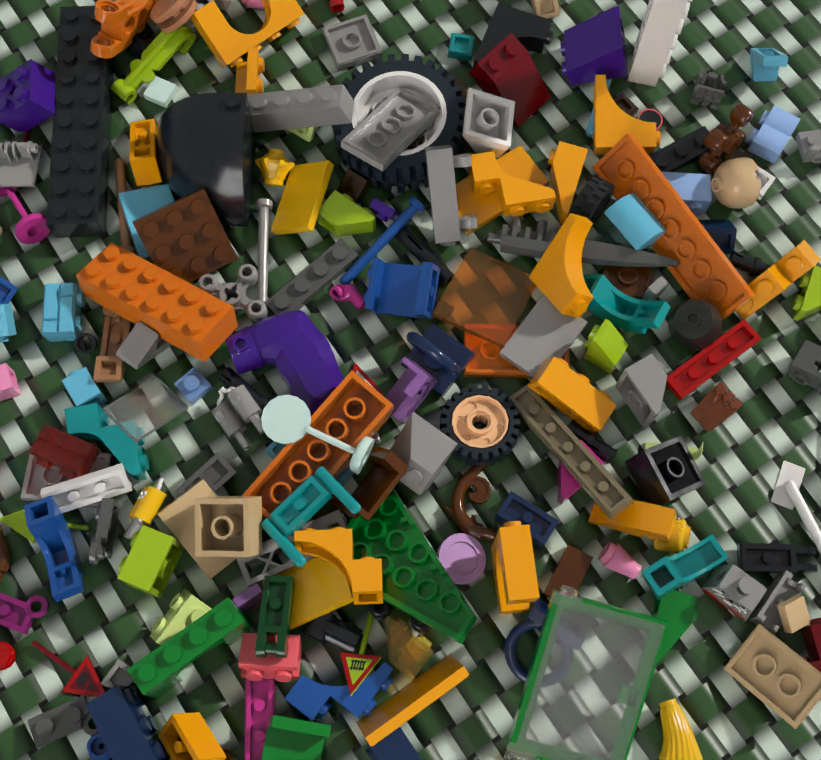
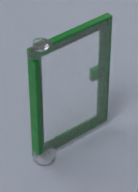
(585, 681)

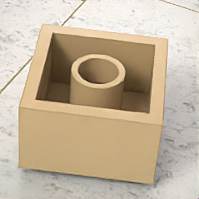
(228, 526)

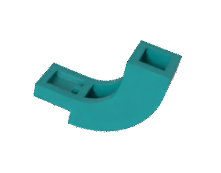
(622, 309)

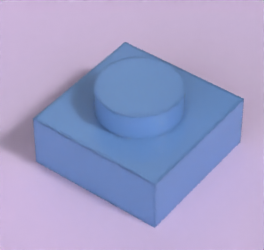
(193, 385)

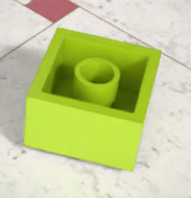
(150, 561)

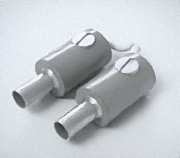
(230, 420)

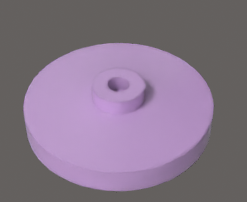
(462, 558)

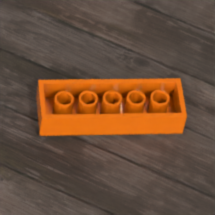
(159, 300)
(346, 415)

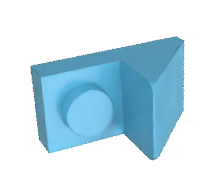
(766, 63)

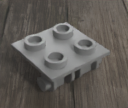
(19, 163)

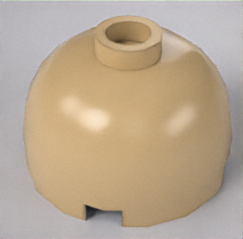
(736, 183)

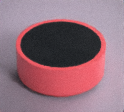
(651, 115)

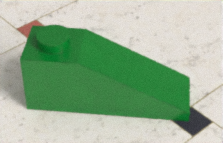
(679, 611)

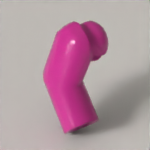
(347, 293)

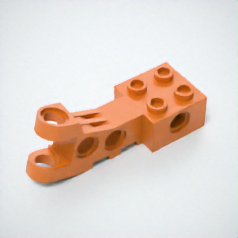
(119, 24)

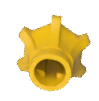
(274, 167)

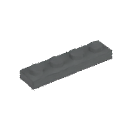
(313, 279)

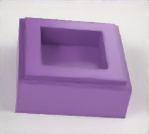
(249, 598)

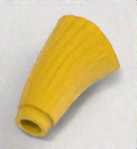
(678, 736)

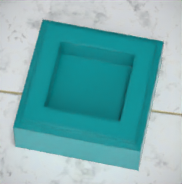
(461, 46)

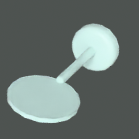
(289, 419)

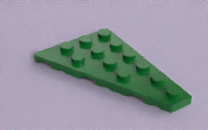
(411, 570)

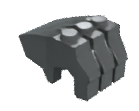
(708, 89)

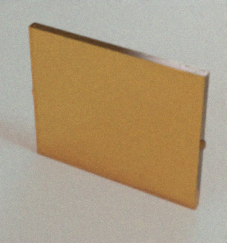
(485, 298)

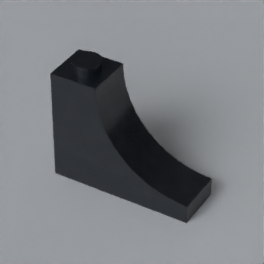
(528, 28)

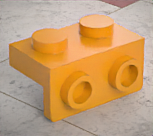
(249, 73)

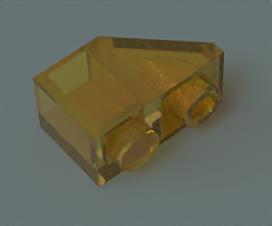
(405, 650)

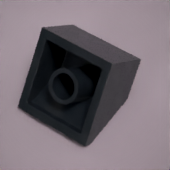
(665, 472)

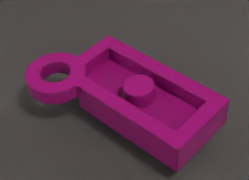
(19, 614)

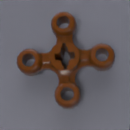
(725, 138)

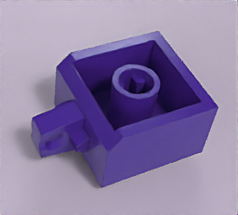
(27, 96)

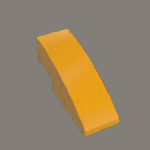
(638, 520)

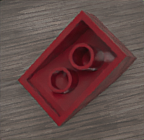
(512, 75)

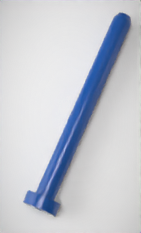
(414, 207)

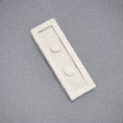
(89, 488)

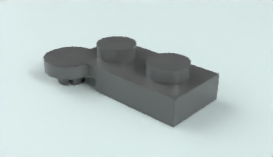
(103, 539)

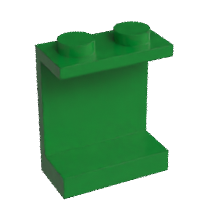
(294, 739)

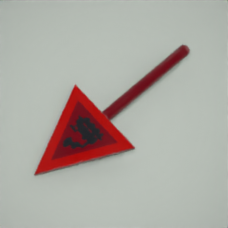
(84, 679)

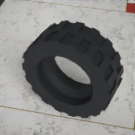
(593, 199)

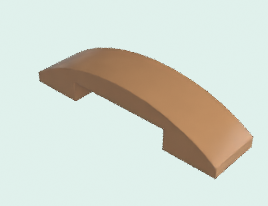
(107, 365)

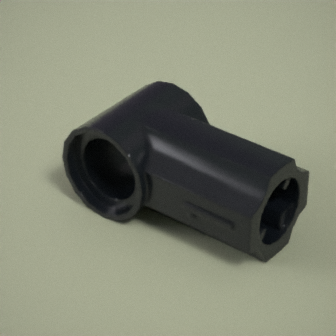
(334, 631)

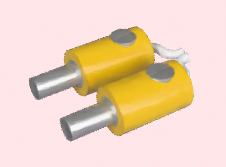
(145, 508)

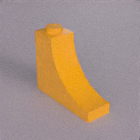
(613, 123)
(560, 268)

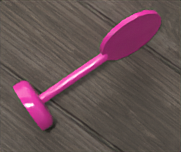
(31, 227)

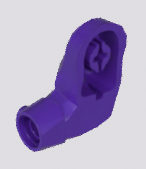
(295, 349)

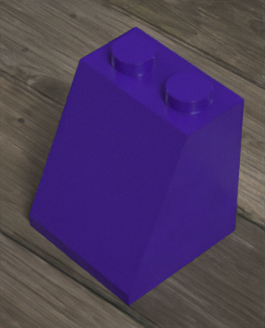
(595, 48)

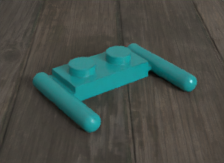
(301, 507)

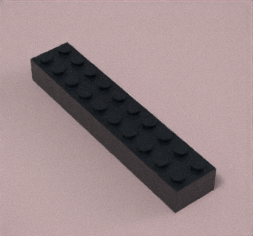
(80, 130)

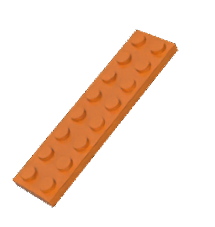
(703, 267)

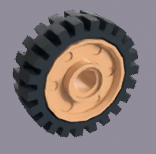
(483, 406)

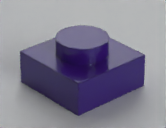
(383, 211)

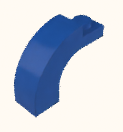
(58, 547)

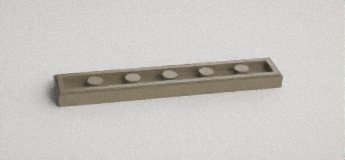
(571, 452)

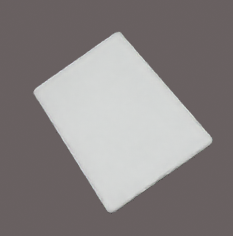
(788, 472)

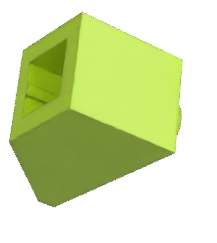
(344, 217)
(810, 297)
(605, 346)

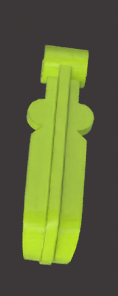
(153, 59)

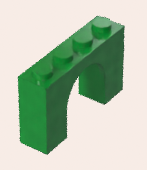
(160, 668)

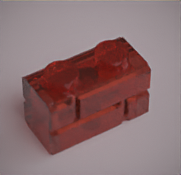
(64, 452)

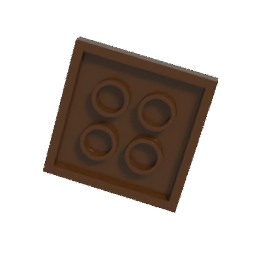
(186, 237)

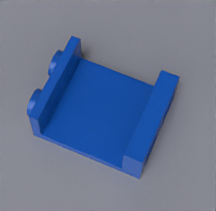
(402, 289)

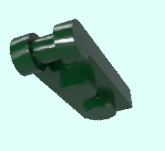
(275, 616)

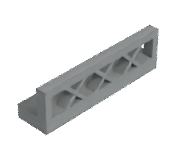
(270, 548)

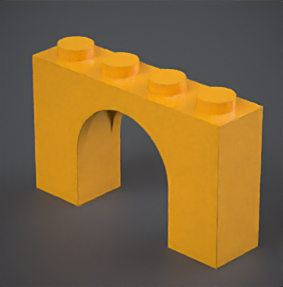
(230, 44)
(514, 568)

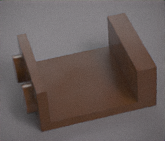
(377, 483)

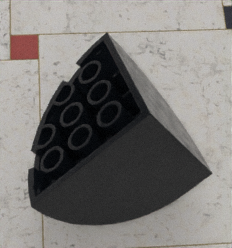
(210, 146)

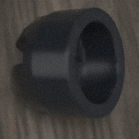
(80, 344)

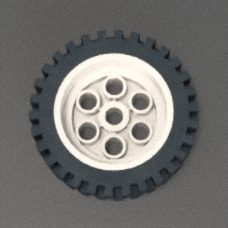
(377, 84)

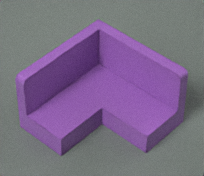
(410, 390)

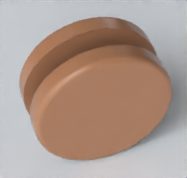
(172, 13)

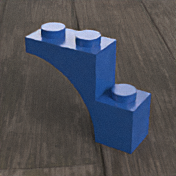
(314, 698)

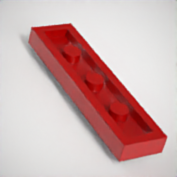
(712, 359)

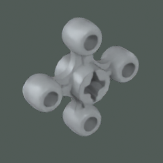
(237, 289)

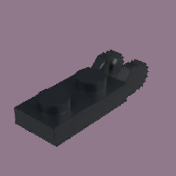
(773, 558)

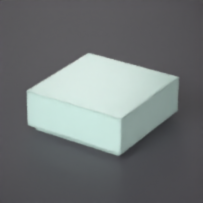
(160, 91)

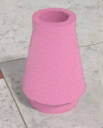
(618, 560)

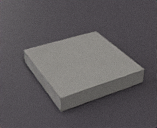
(352, 42)

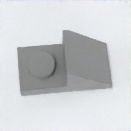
(141, 346)

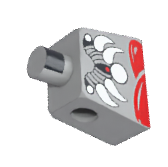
(734, 590)

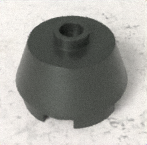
(695, 324)

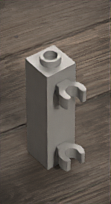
(443, 194)

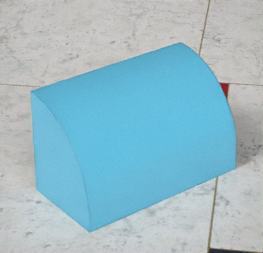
(635, 221)

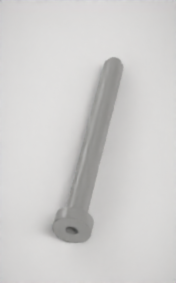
(263, 206)

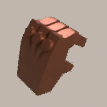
(716, 407)

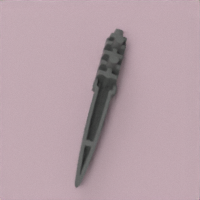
(534, 244)

